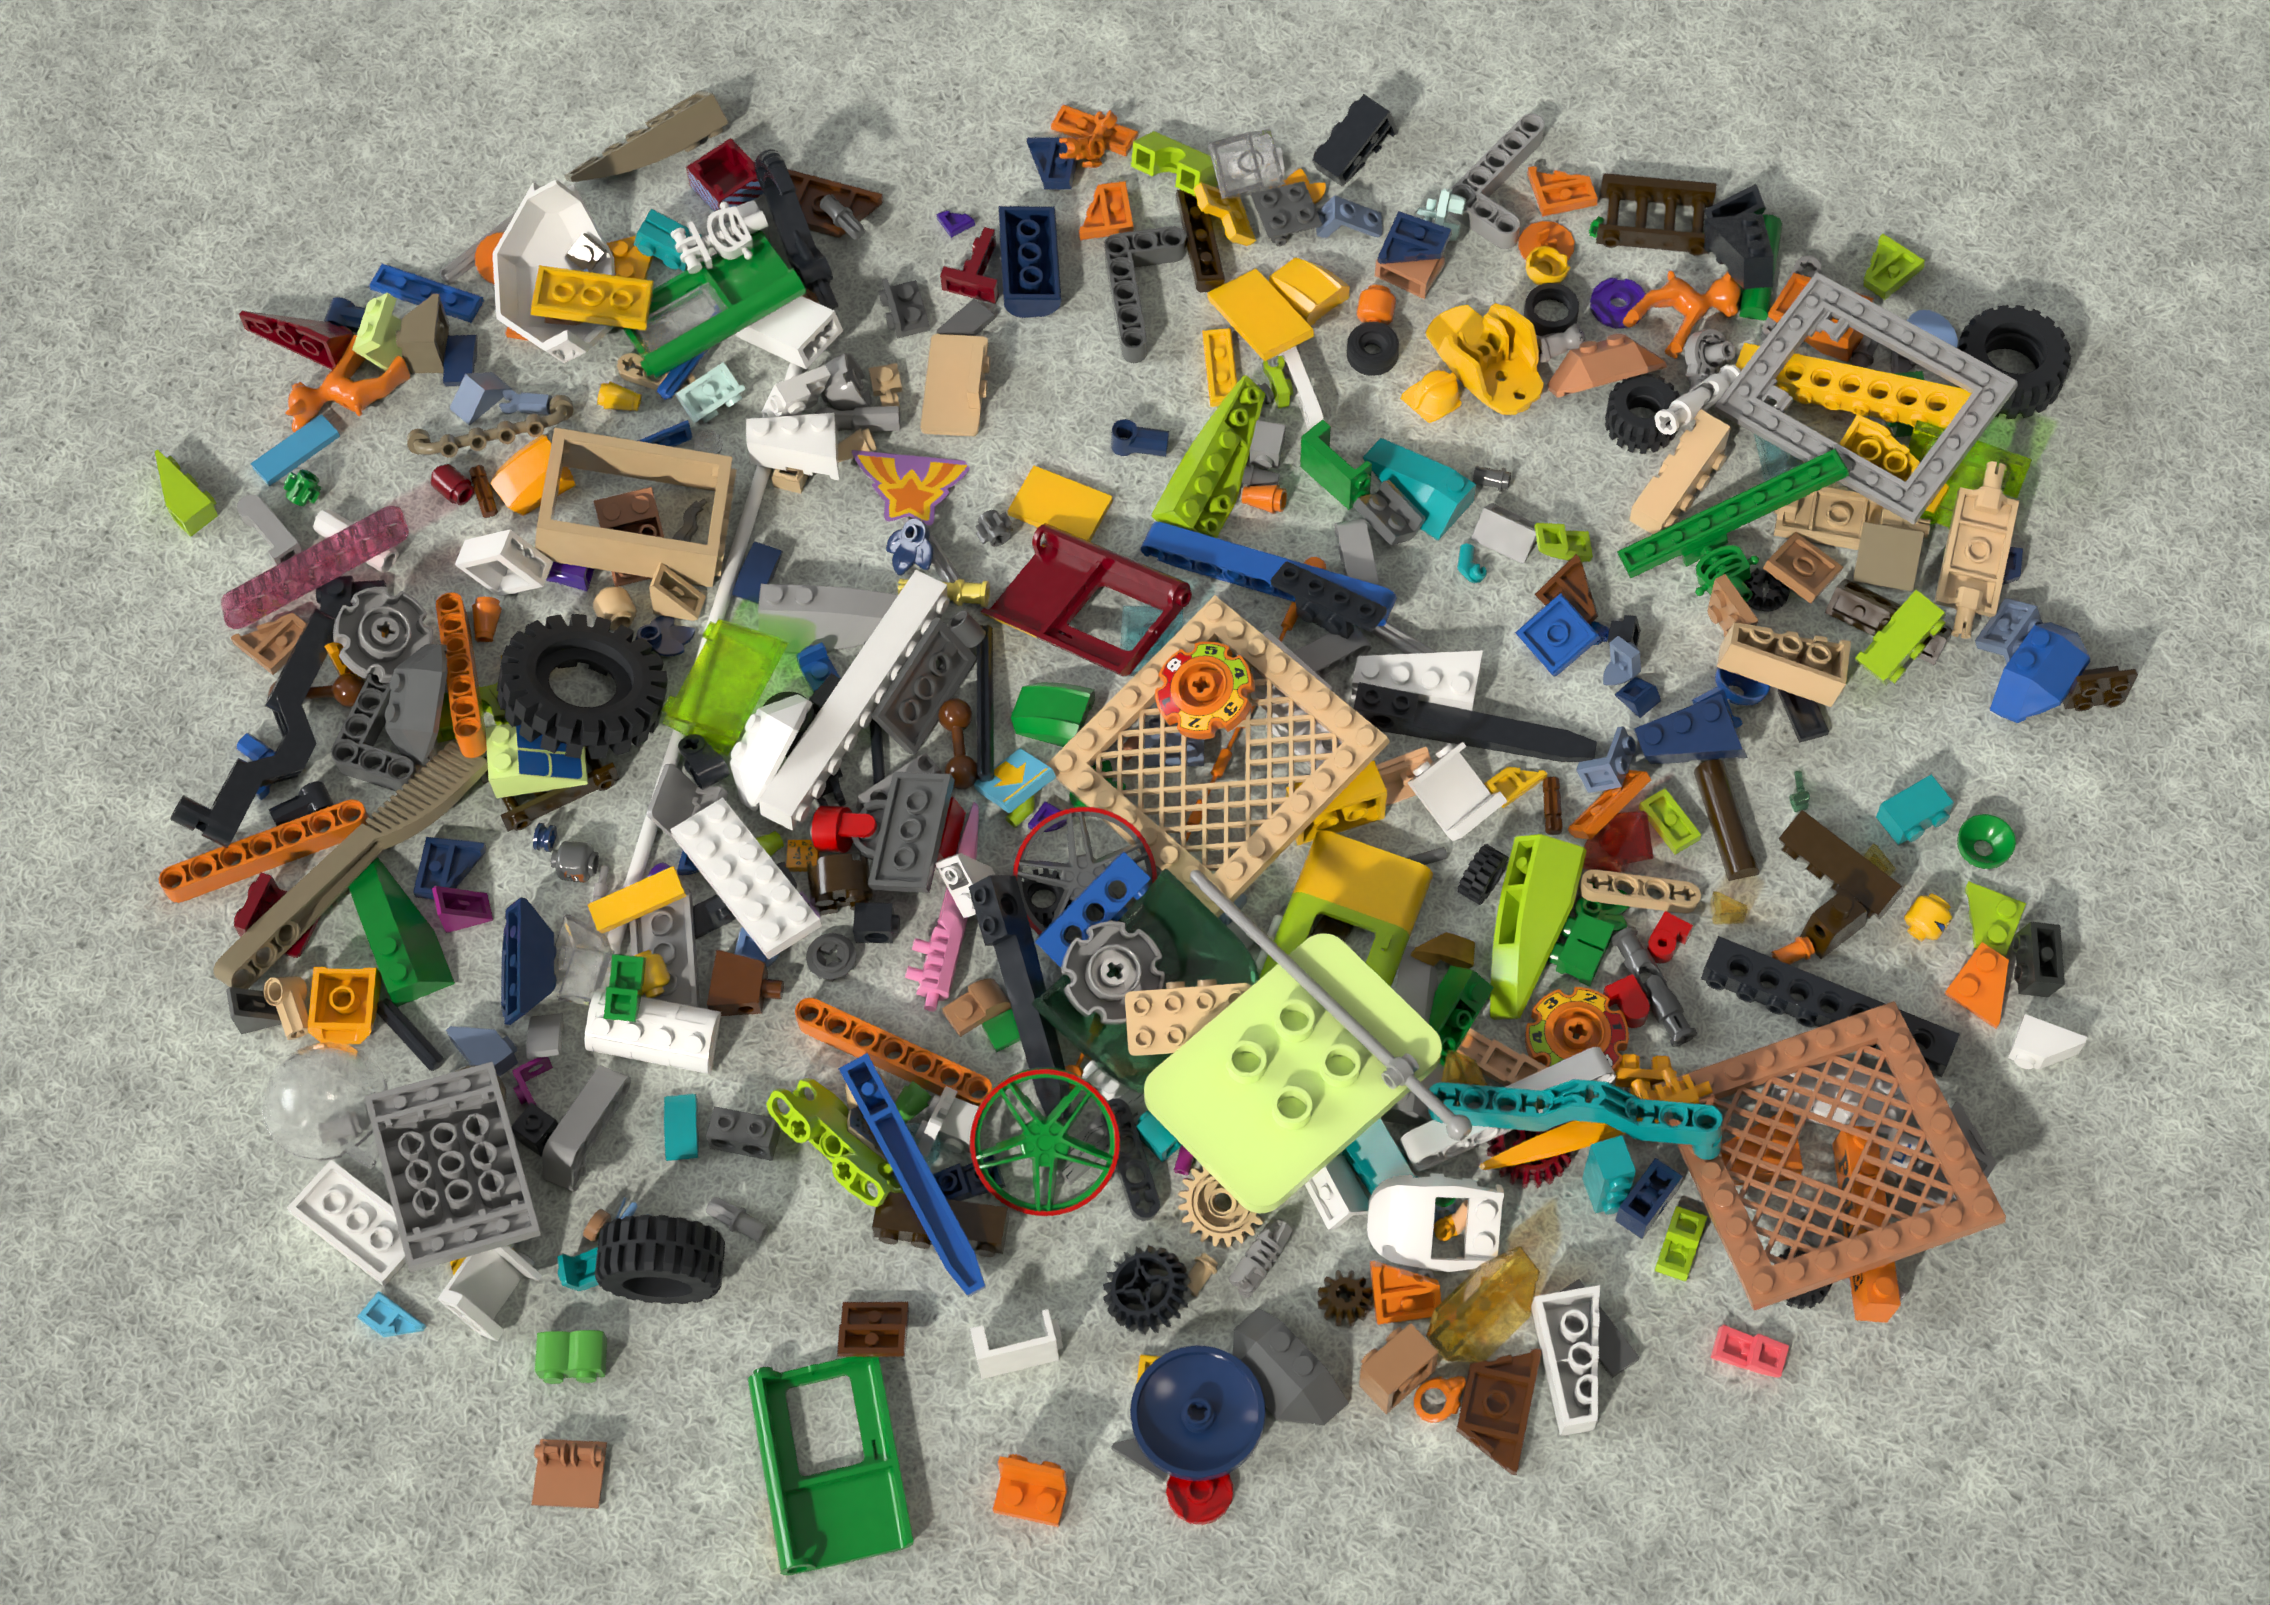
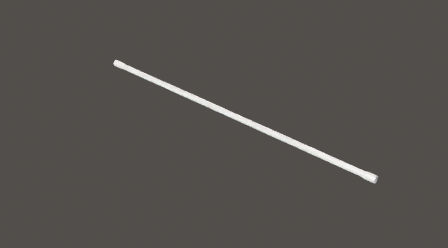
(717, 612)

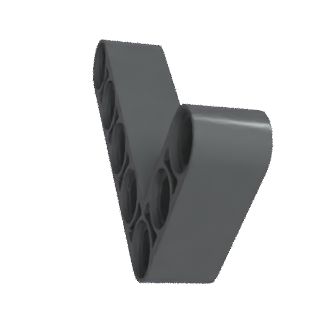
(1137, 250)
(362, 746)

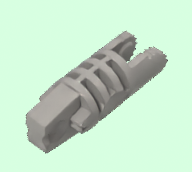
(1260, 1257)

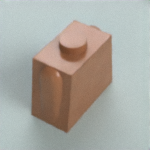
(1411, 276)

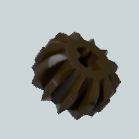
(1336, 1306)

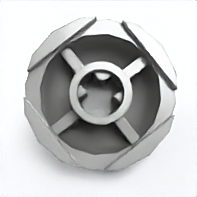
(844, 384)

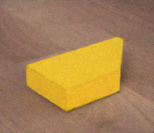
(1514, 782)

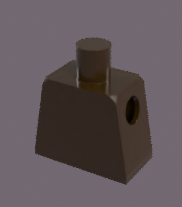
(1839, 920)

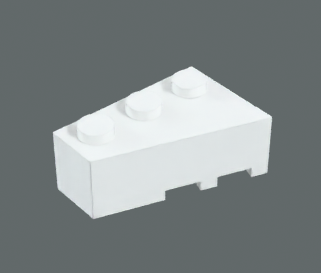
(795, 442)

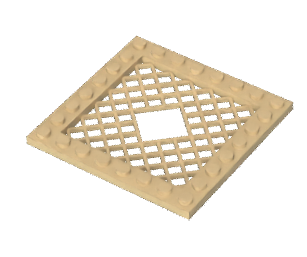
(1218, 621)

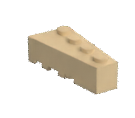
(1682, 474)

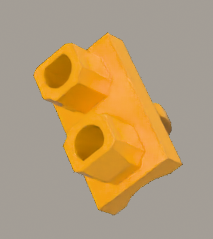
(1630, 1071)

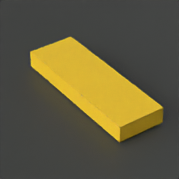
(1219, 364)
(636, 900)

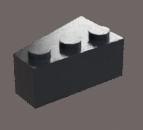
(1353, 140)
(1742, 247)

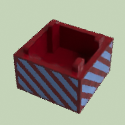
(724, 176)

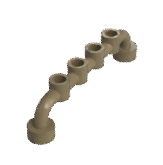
(477, 438)

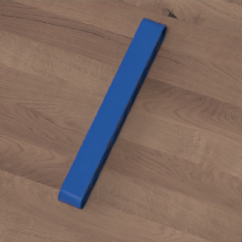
(1243, 564)

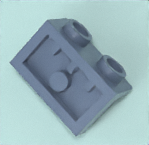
(2008, 628)

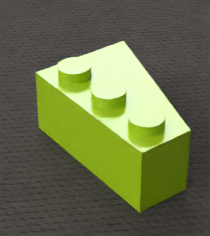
(1902, 638)

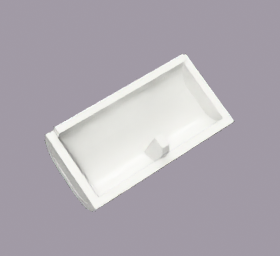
(662, 1034)

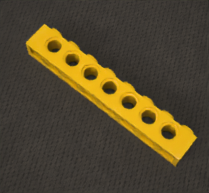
(1868, 385)

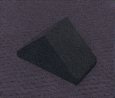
(1743, 202)

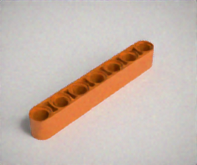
(462, 675)
(250, 849)
(883, 1045)

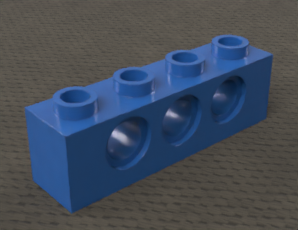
(1121, 869)

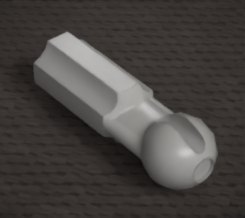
(874, 418)

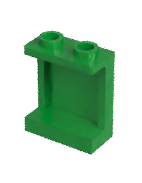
(1330, 469)

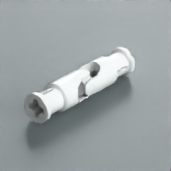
(1701, 396)

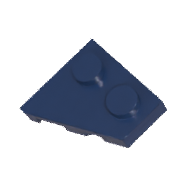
(445, 864)

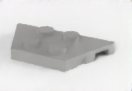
(1924, 1168)

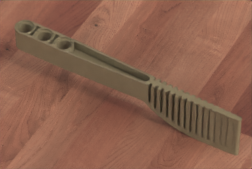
(408, 813)

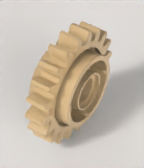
(1209, 1216)

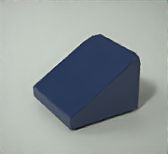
(1639, 696)

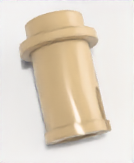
(1201, 1272)

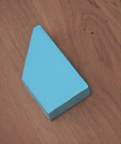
(388, 1317)

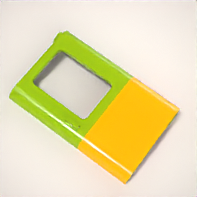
(1359, 888)

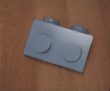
(1195, 747)

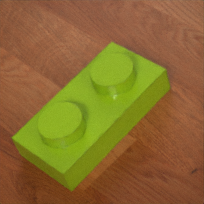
(1670, 821)

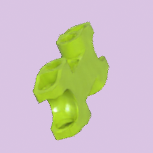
(825, 1127)

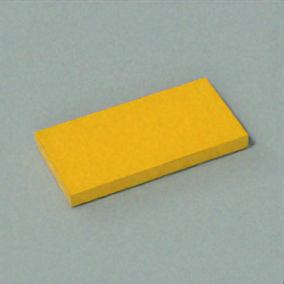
(592, 297)
(1260, 314)

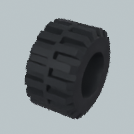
(1634, 430)

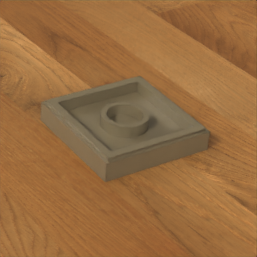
(1888, 556)

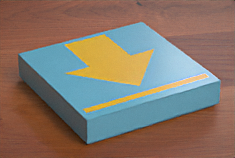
(1015, 780)

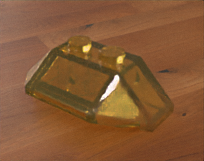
(1485, 1308)

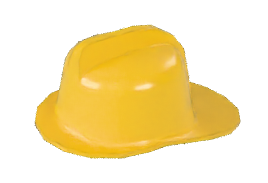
(1433, 395)

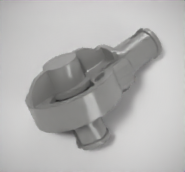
(1703, 349)

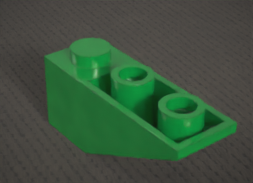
(1457, 1006)

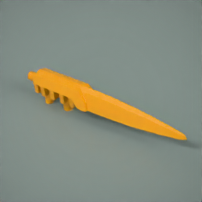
(1582, 1134)

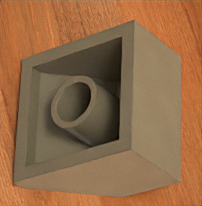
(424, 336)

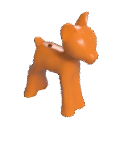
(1686, 300)
(338, 387)

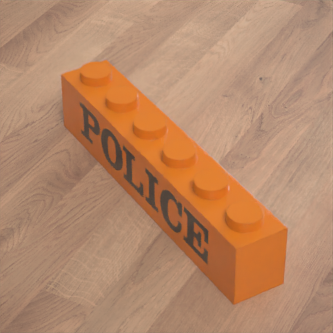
(1876, 1290)

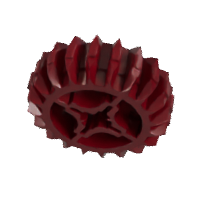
(1538, 1169)

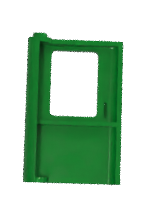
(839, 1511)

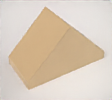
(674, 596)

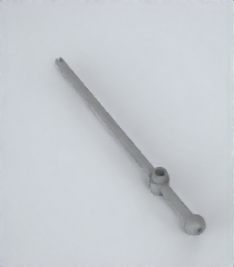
(1398, 1070)

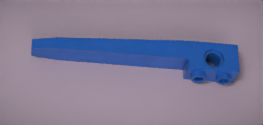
(913, 1174)

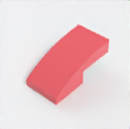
(1749, 1352)

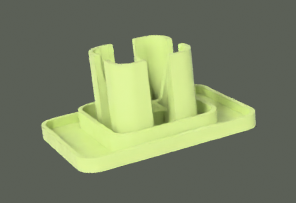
(1281, 1082)

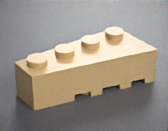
(1787, 661)

